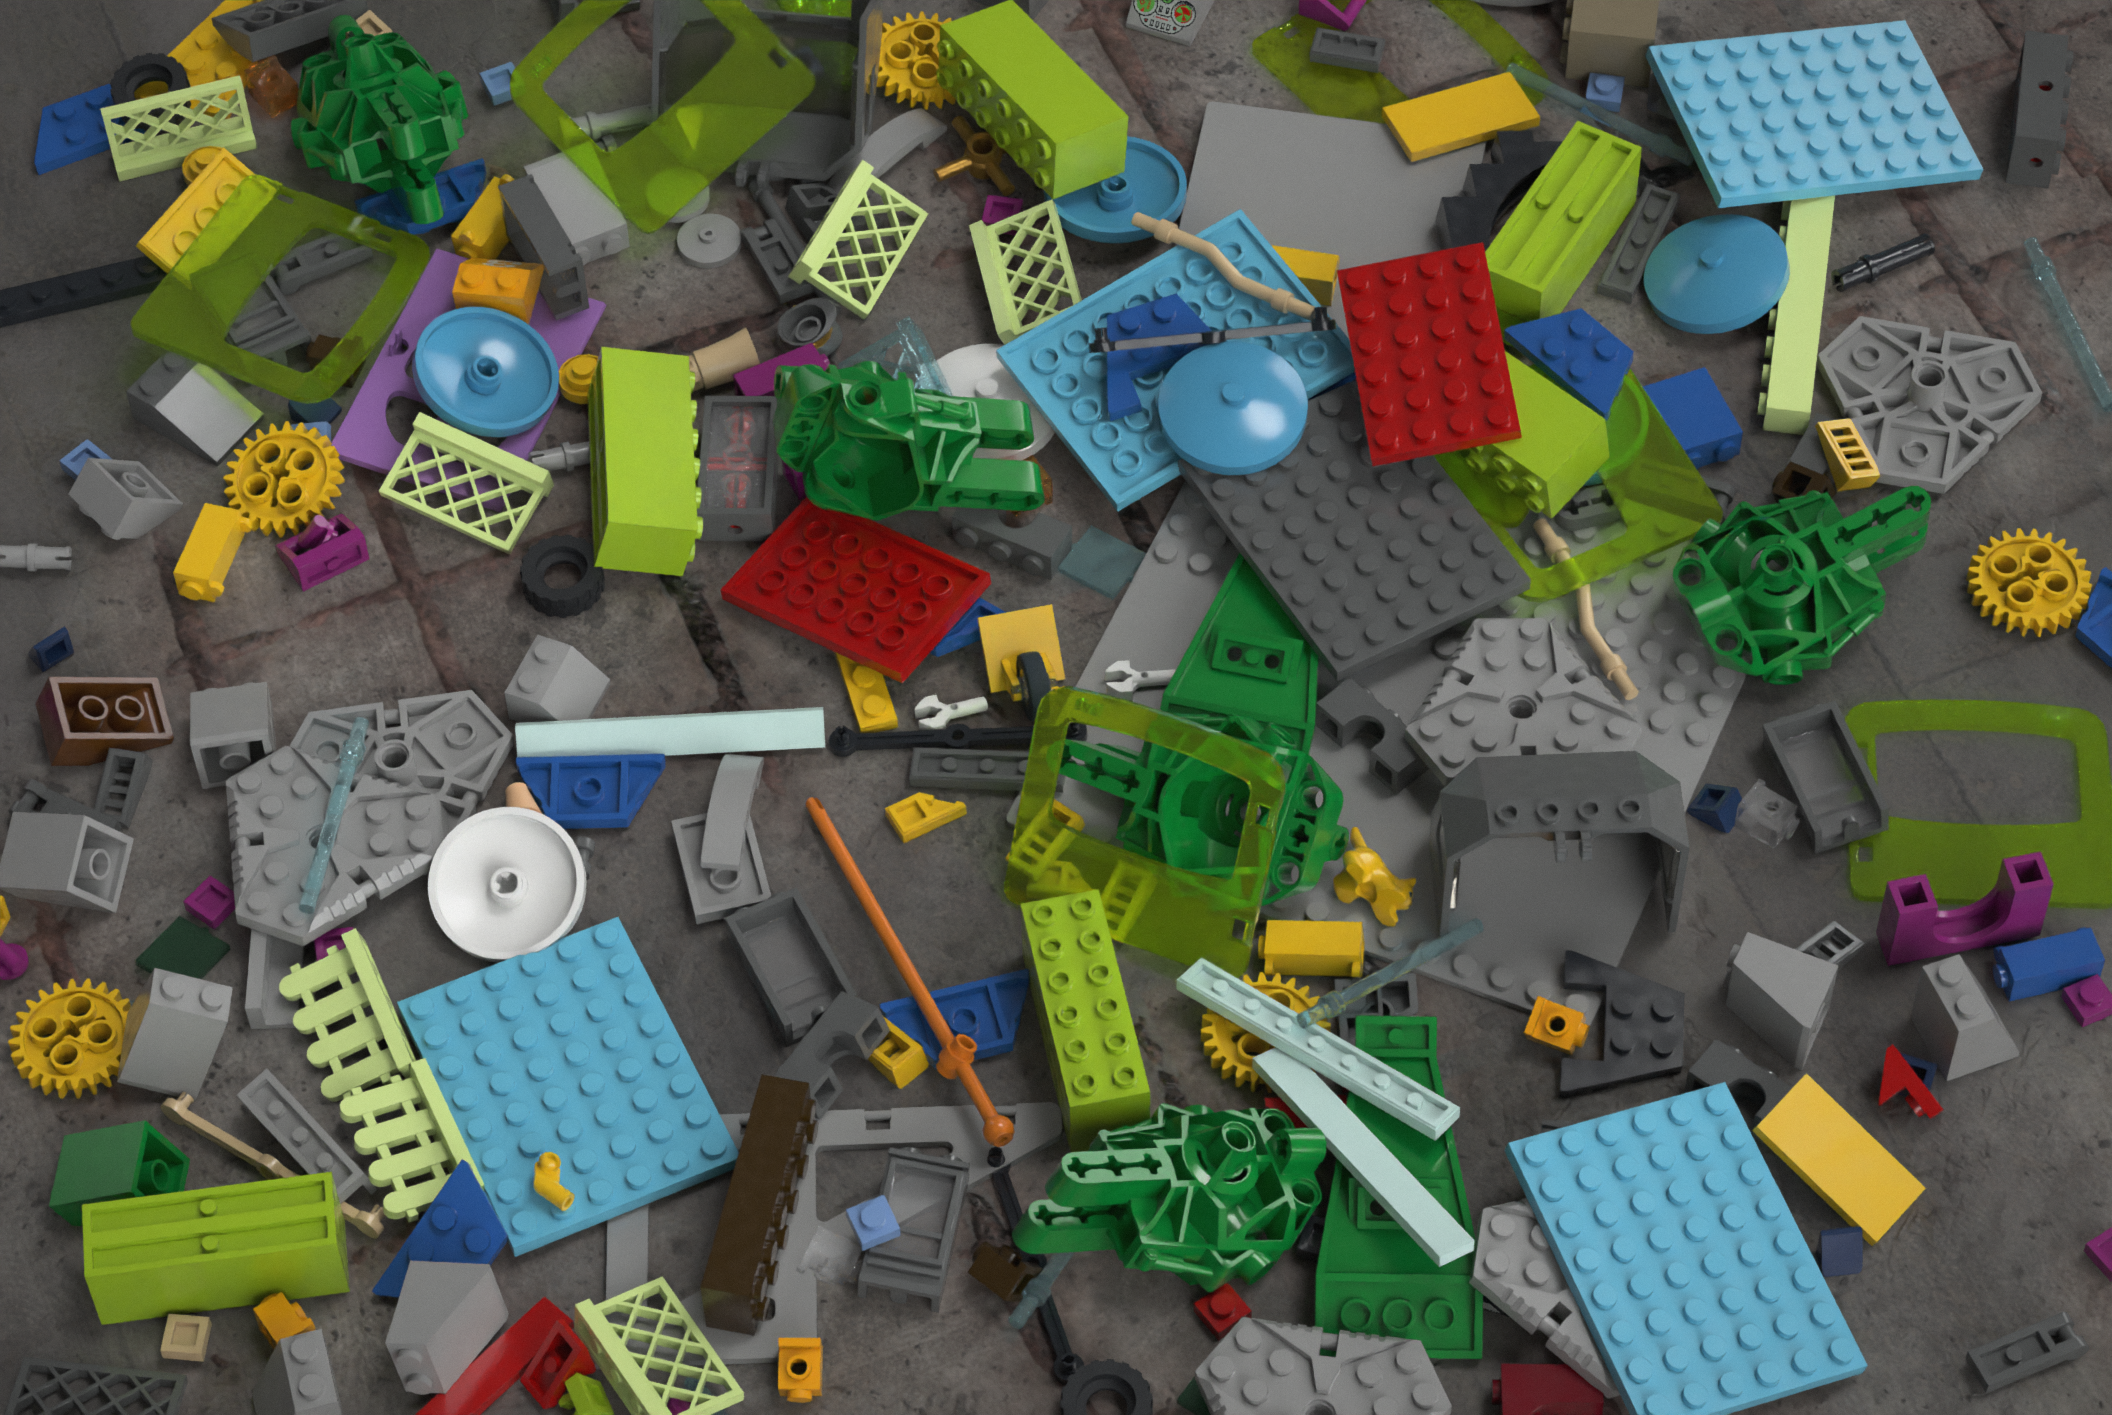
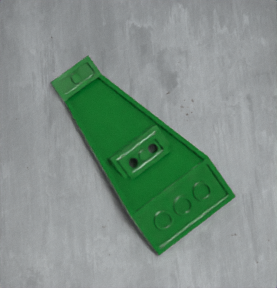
(1252, 621)
(1367, 1264)

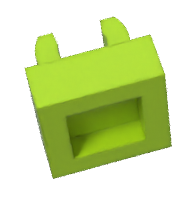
(586, 1396)

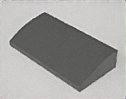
(281, 24)

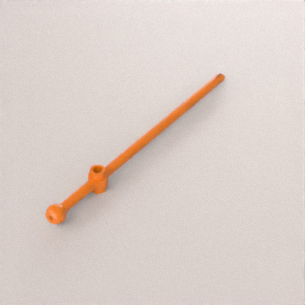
(957, 1051)

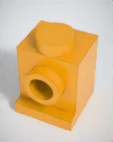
(1539, 1026)
(281, 1319)
(804, 1386)

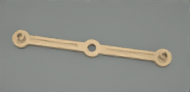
(266, 1164)

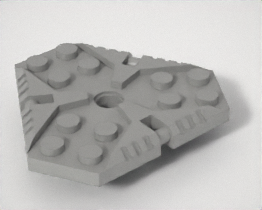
(1925, 410)
(1515, 697)
(443, 747)
(275, 827)
(1524, 1280)
(1280, 1371)

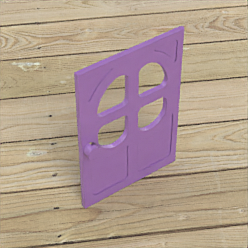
(364, 434)

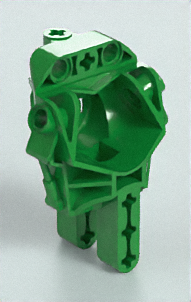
(375, 91)
(893, 448)
(1821, 554)
(1180, 803)
(1160, 1208)

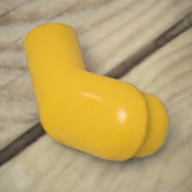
(547, 1181)

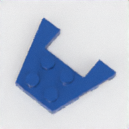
(1156, 318)

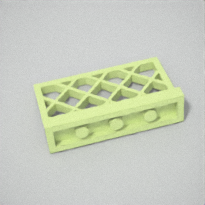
(168, 151)
(830, 232)
(997, 277)
(479, 455)
(623, 1367)

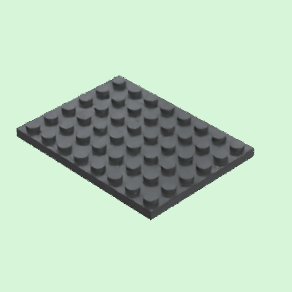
(1357, 548)

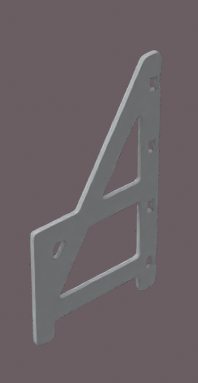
(796, 1293)

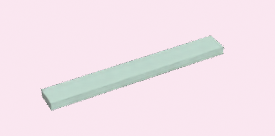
(674, 734)
(1319, 1049)
(1365, 1156)

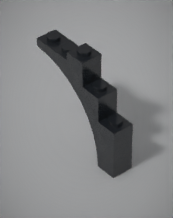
(1492, 188)

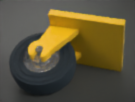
(1022, 654)

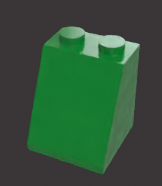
(115, 1165)

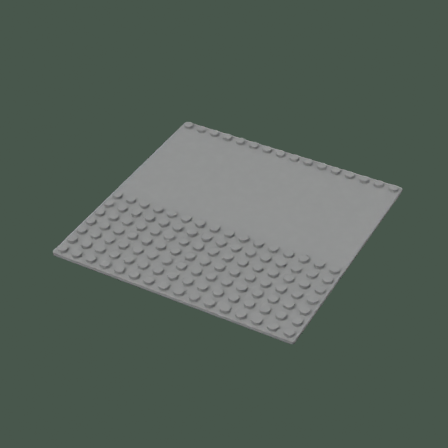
(1512, 885)

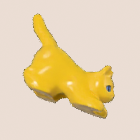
(1370, 879)

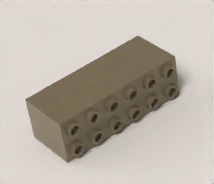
(1609, 39)

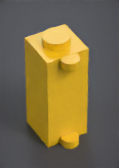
(483, 228)
(1314, 270)
(210, 552)
(1313, 948)

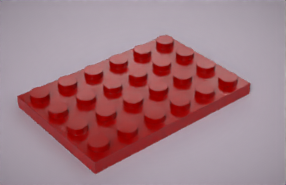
(1428, 354)
(856, 588)

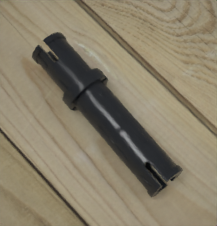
(1869, 267)

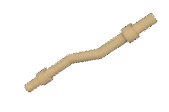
(1279, 299)
(1611, 663)

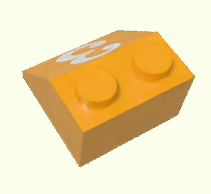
(498, 285)

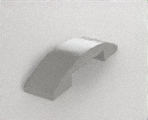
(891, 144)
(729, 811)

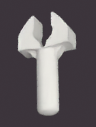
(1133, 679)
(943, 712)

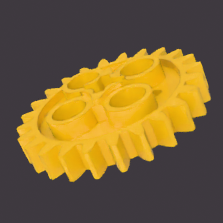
(911, 60)
(284, 478)
(2028, 582)
(71, 1038)
(1229, 1042)

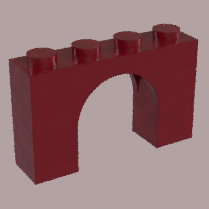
(1544, 1391)

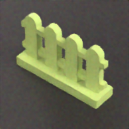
(348, 1001)
(432, 1120)

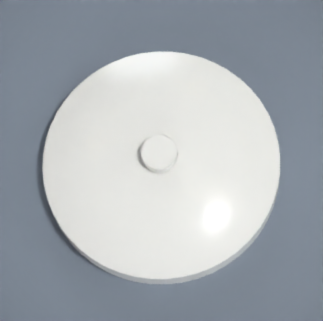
(979, 374)
(506, 883)

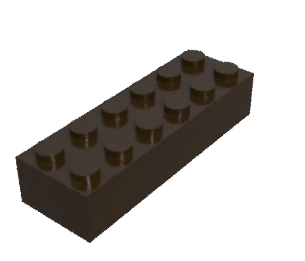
(758, 1205)

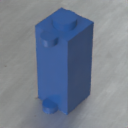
(2047, 963)

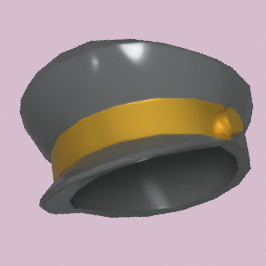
(810, 323)

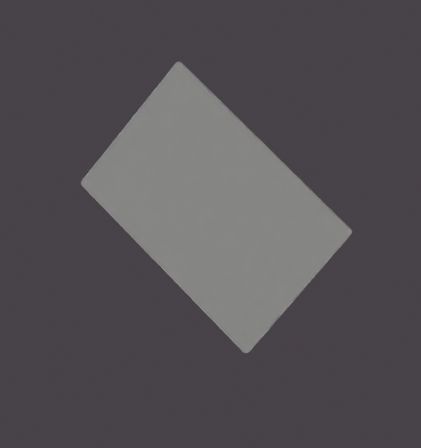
(1321, 185)

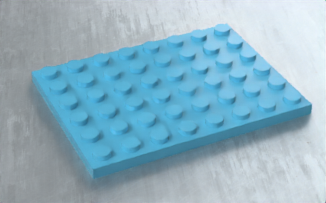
(1812, 113)
(1070, 384)
(571, 1062)
(1685, 1257)

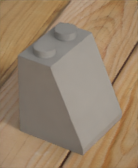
(581, 208)
(230, 730)
(64, 860)
(1780, 994)
(1959, 1020)
(173, 1033)
(443, 1322)
(298, 1379)

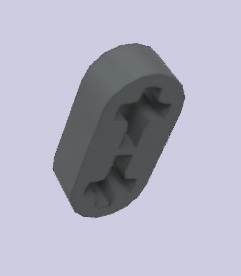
(1589, 509)

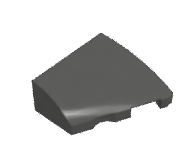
(809, 204)
(1394, 998)

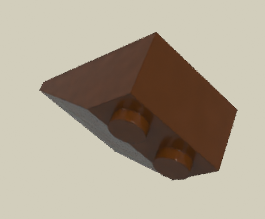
(99, 713)

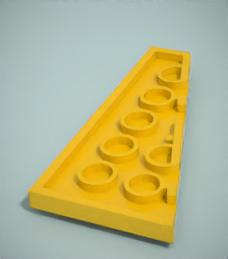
(206, 58)

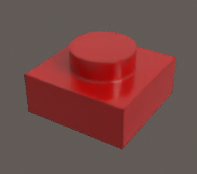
(1221, 1310)

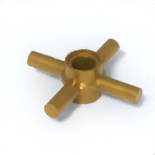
(980, 158)

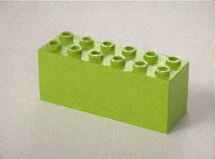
(1032, 99)
(1563, 223)
(1558, 445)
(643, 462)
(1083, 1016)
(214, 1248)

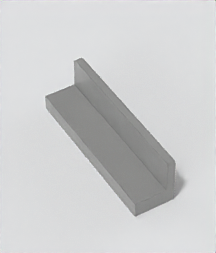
(268, 965)
(301, 1134)

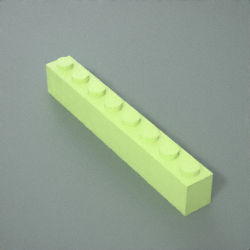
(1797, 317)

